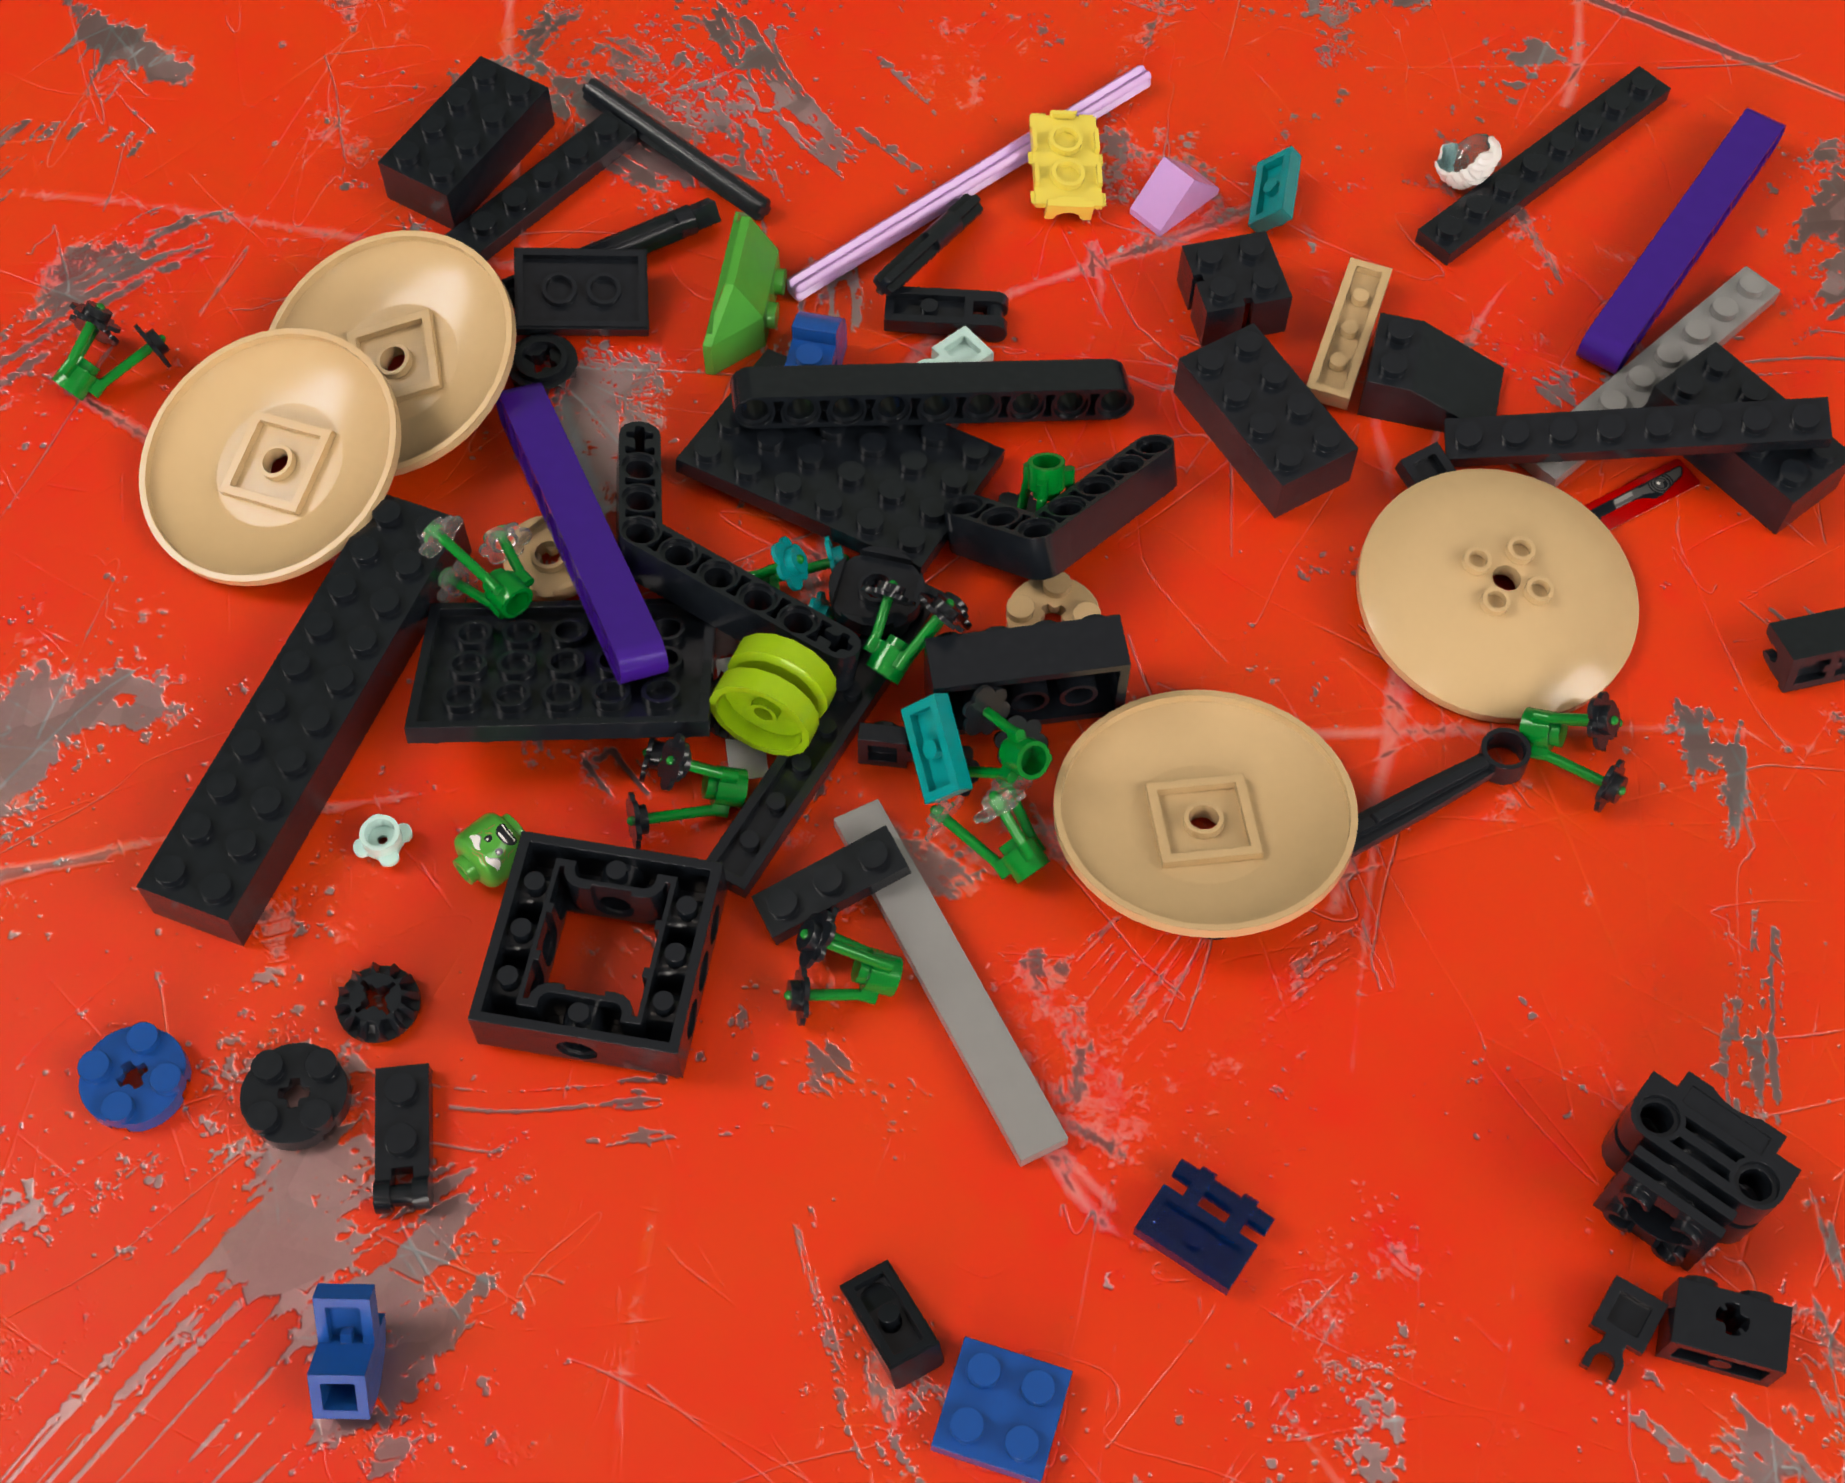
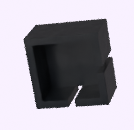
(1225, 276)

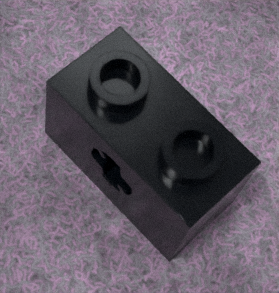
(1695, 1338)

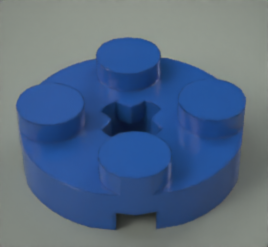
(114, 1057)

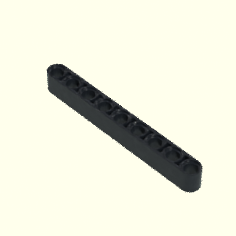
(930, 393)

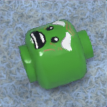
(487, 849)

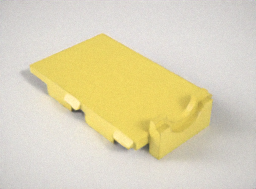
(1066, 164)

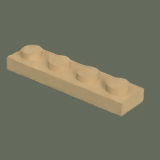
(1348, 332)

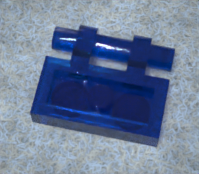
(1195, 1237)

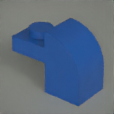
(817, 340)
(349, 1351)

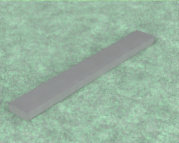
(960, 1000)

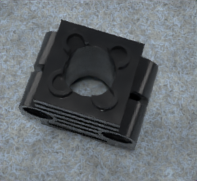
(1690, 1170)

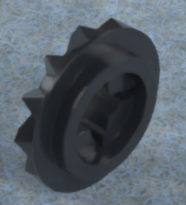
(537, 349)
(373, 1024)

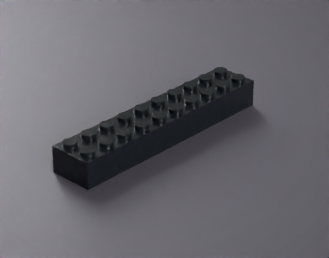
(300, 728)

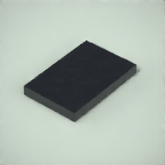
(581, 291)

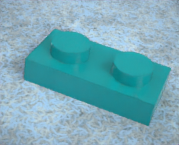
(1275, 190)
(936, 748)

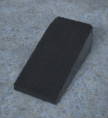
(893, 1324)

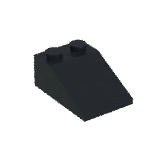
(1426, 376)

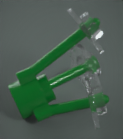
(505, 591)
(1022, 853)

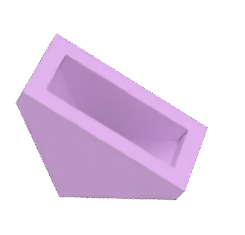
(1171, 196)

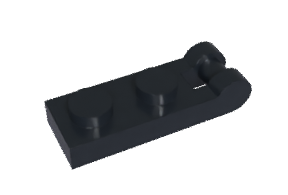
(947, 311)
(403, 1137)

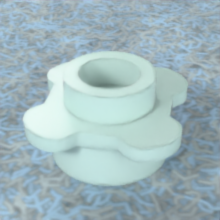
(378, 827)

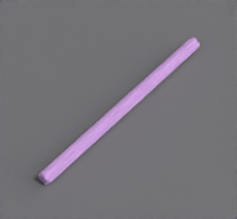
(943, 197)

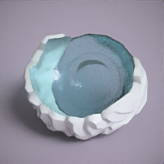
(1468, 161)

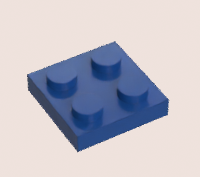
(1001, 1411)

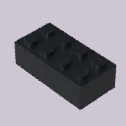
(467, 142)
(1265, 420)
(1767, 484)
(1046, 668)

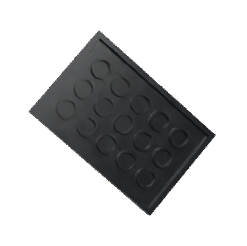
(848, 480)
(551, 679)

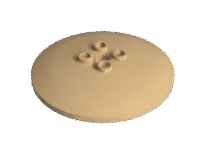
(423, 301)
(231, 418)
(1485, 648)
(1217, 755)

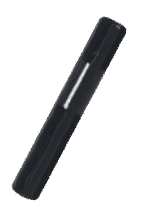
(927, 245)

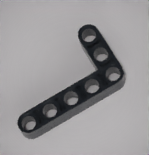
(1069, 525)

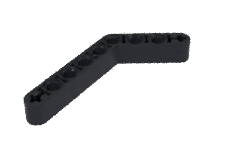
(703, 580)

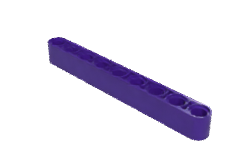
(1680, 242)
(582, 535)

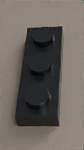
(830, 882)

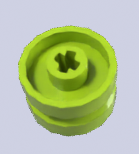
(773, 694)

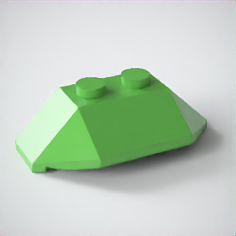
(744, 297)

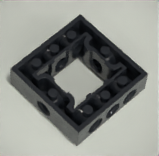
(558, 875)

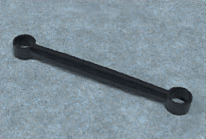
(1441, 789)

